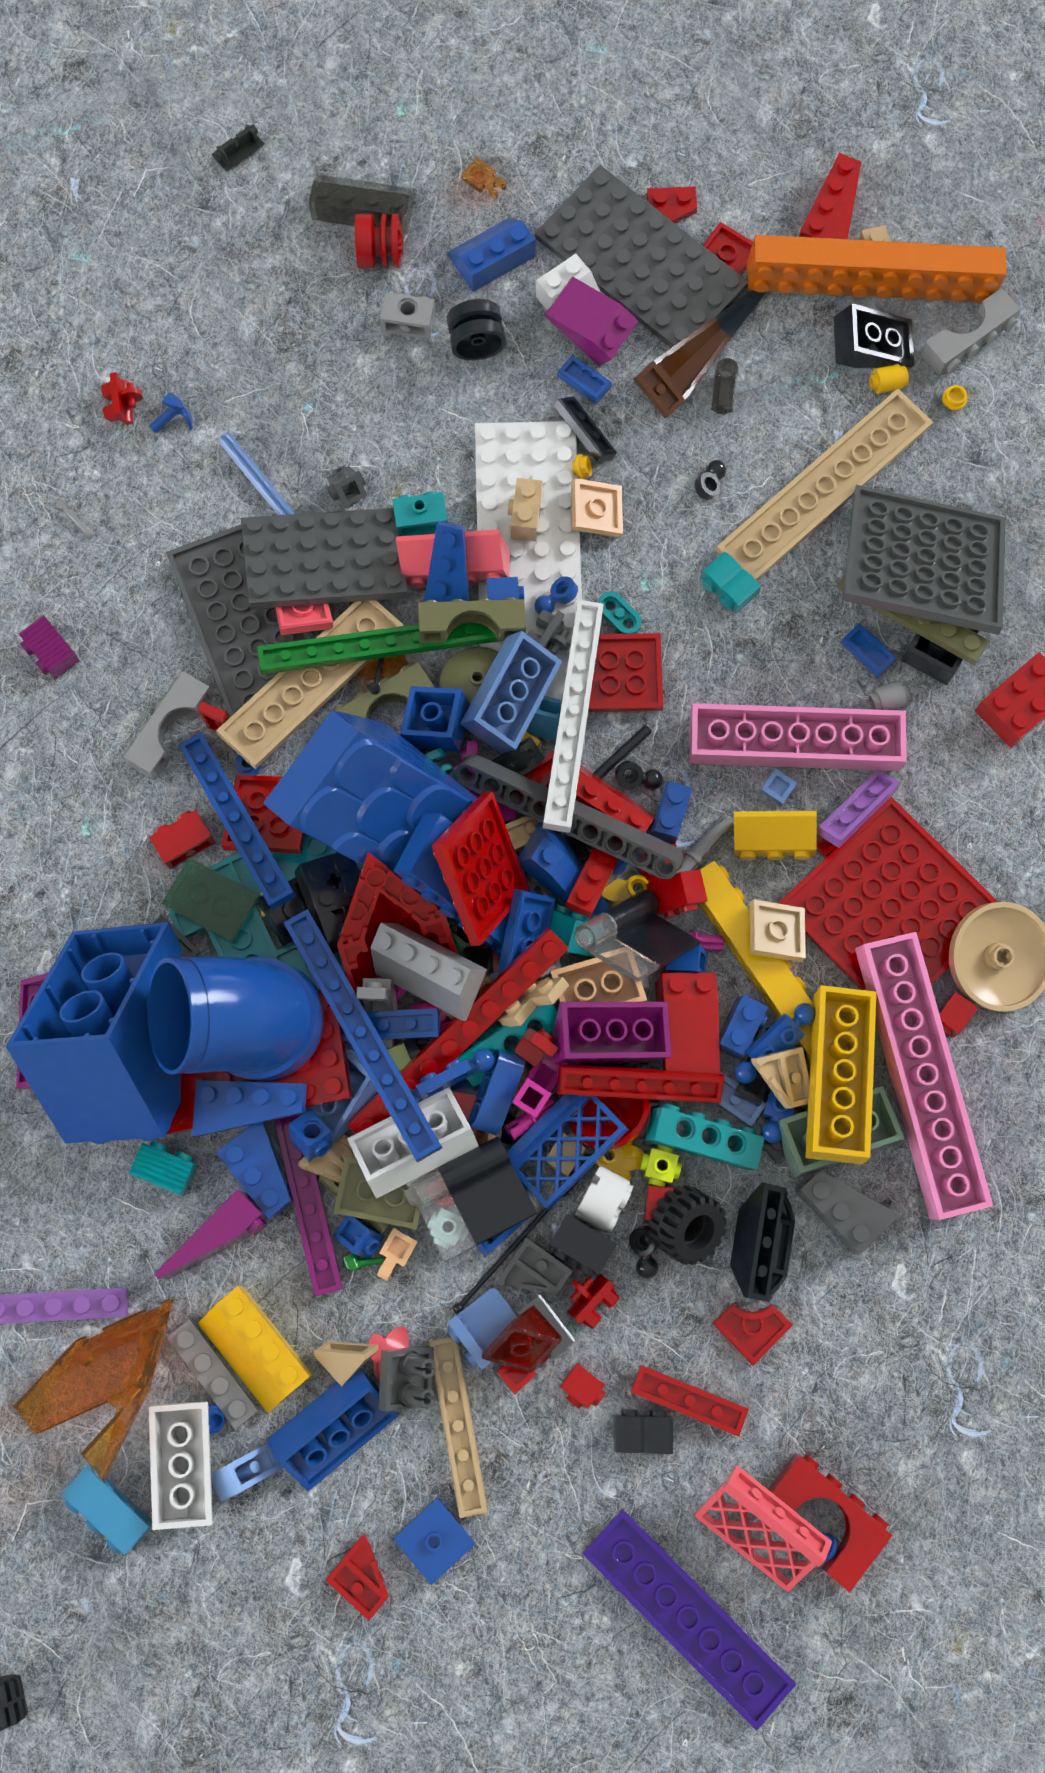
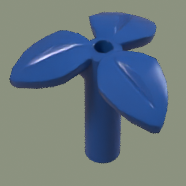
(175, 408)

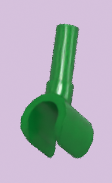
(352, 1262)

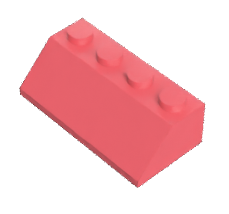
(485, 549)

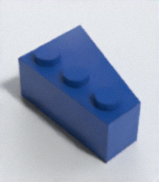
(257, 1168)

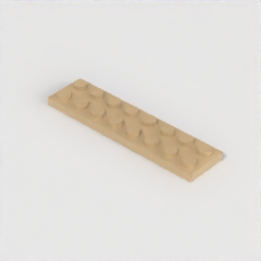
(298, 694)

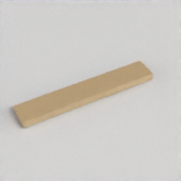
(458, 1428)

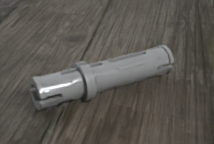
(695, 857)

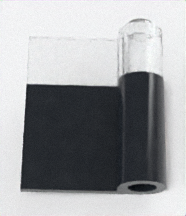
(634, 937)
(471, 1199)

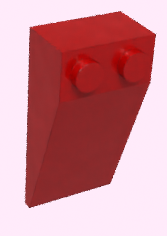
(692, 1021)

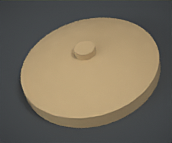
(999, 956)

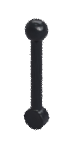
(374, 687)

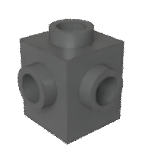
(352, 486)

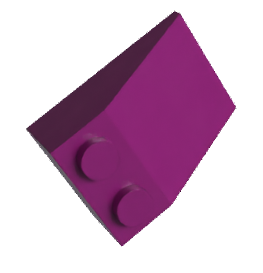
(591, 320)

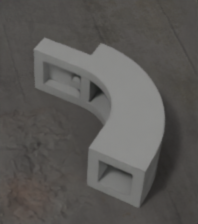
(379, 996)

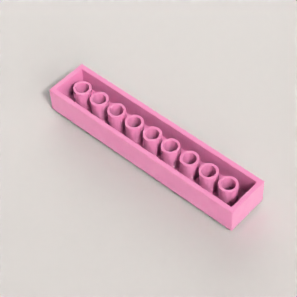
(924, 1077)

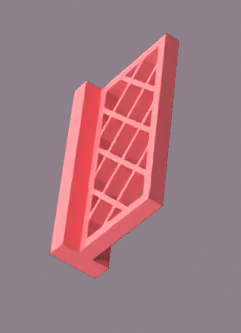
(775, 1517)

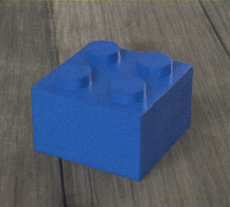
(434, 718)

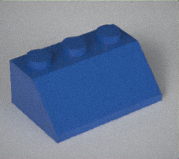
(493, 252)

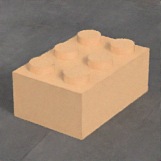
(598, 982)

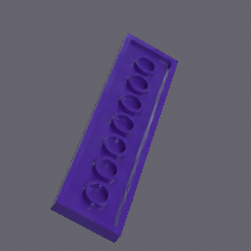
(689, 1619)

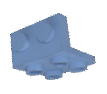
(481, 1324)

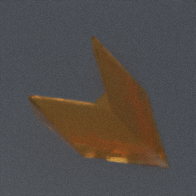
(96, 1371)

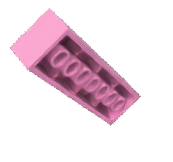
(797, 737)

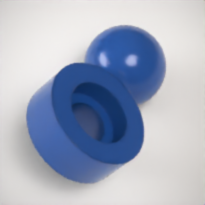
(561, 591)

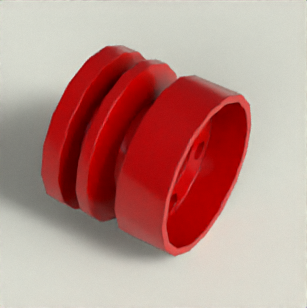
(378, 241)

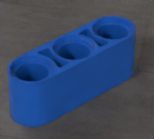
(496, 1092)

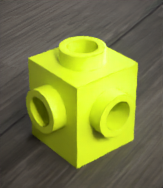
(651, 1172)

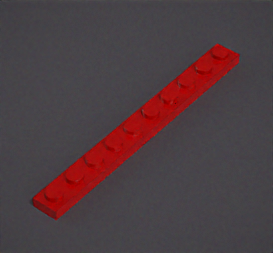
(461, 1034)

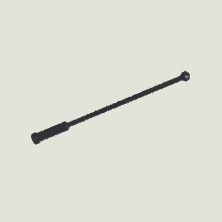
(459, 1306)

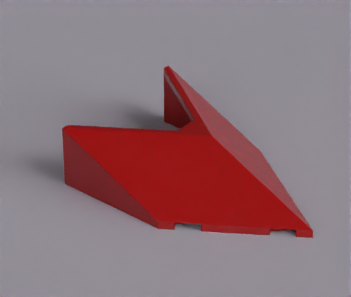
(385, 899)

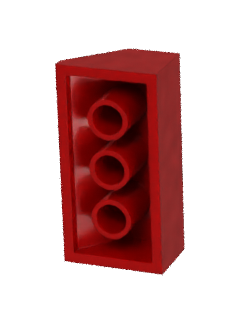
(610, 801)

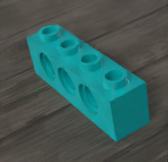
(495, 1035)
(663, 1132)

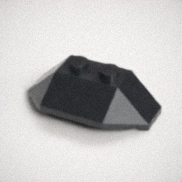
(763, 1242)

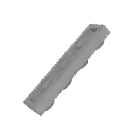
(213, 1374)

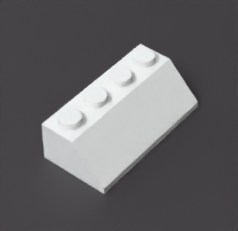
(387, 1158)
(180, 1465)

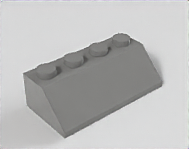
(426, 969)

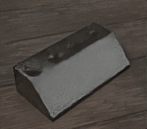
(340, 200)

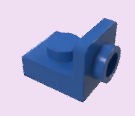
(358, 1237)

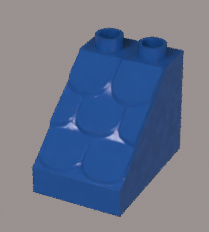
(364, 789)
(89, 1038)

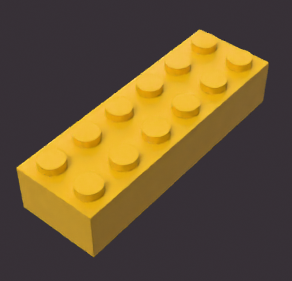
(841, 1075)

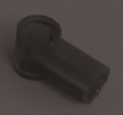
(724, 386)

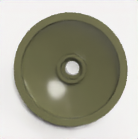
(464, 666)

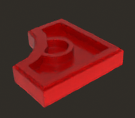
(752, 1331)

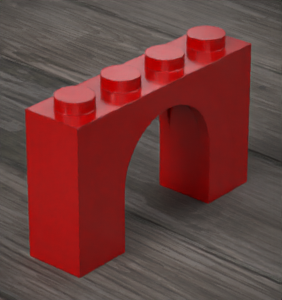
(863, 1534)

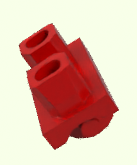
(123, 399)
(588, 1296)

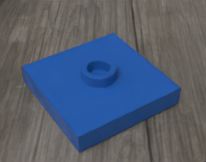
(434, 1540)

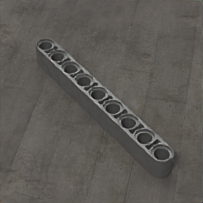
(583, 815)

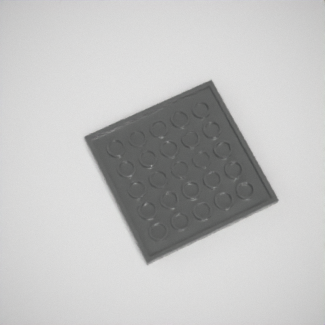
(925, 560)

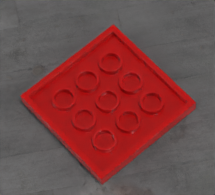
(480, 867)

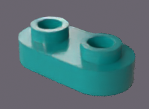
(620, 614)

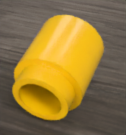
(888, 378)

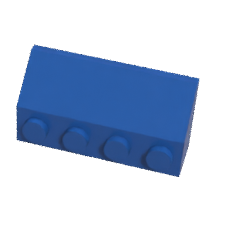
(330, 1430)

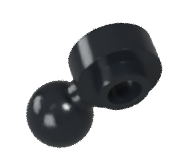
(708, 483)
(651, 779)
(646, 1266)

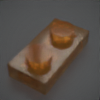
(390, 668)

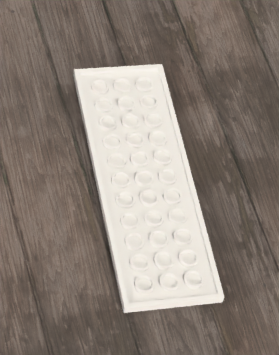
(536, 453)

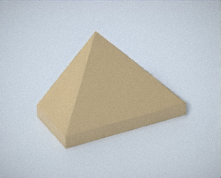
(344, 1358)

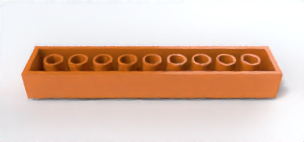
(875, 268)

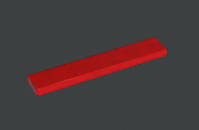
(639, 1083)

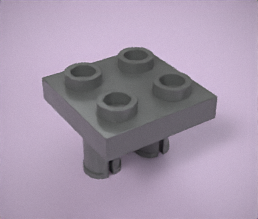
(406, 1378)

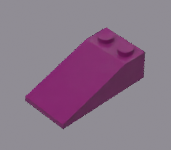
(225, 1227)

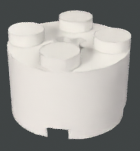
(602, 1199)

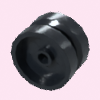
(476, 329)

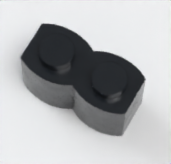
(643, 1432)

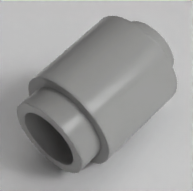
(889, 696)

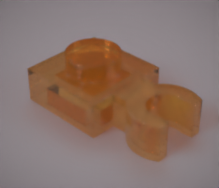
(482, 176)

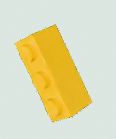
(775, 834)

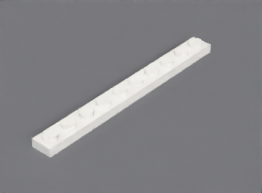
(573, 717)

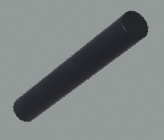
(623, 751)

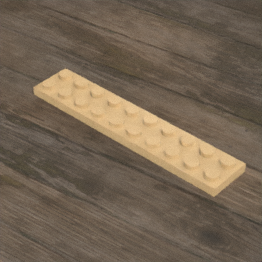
(826, 484)

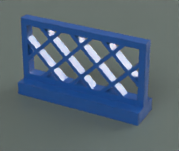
(544, 1132)

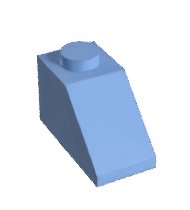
(244, 1472)

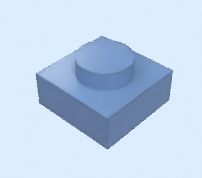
(778, 787)

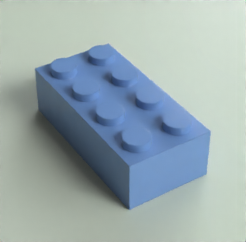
(511, 692)

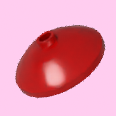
(630, 1111)

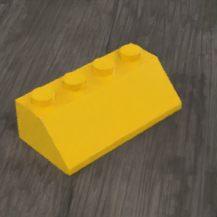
(254, 1348)

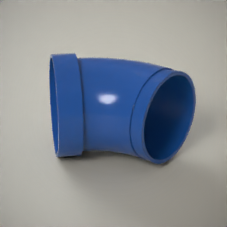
(232, 1016)

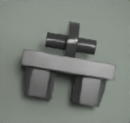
(552, 625)

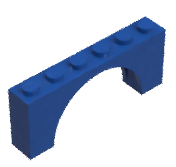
(422, 872)

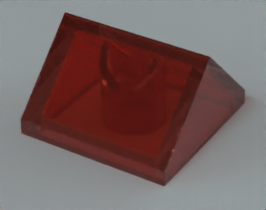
(524, 1342)

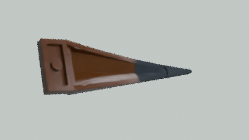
(677, 371)

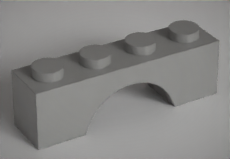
(948, 348)
(182, 700)

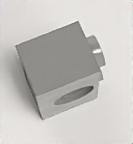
(417, 324)

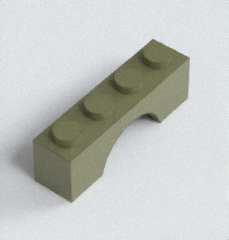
(439, 619)
(392, 690)

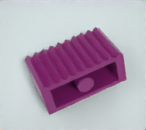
(49, 647)

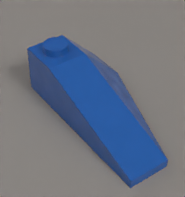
(554, 864)

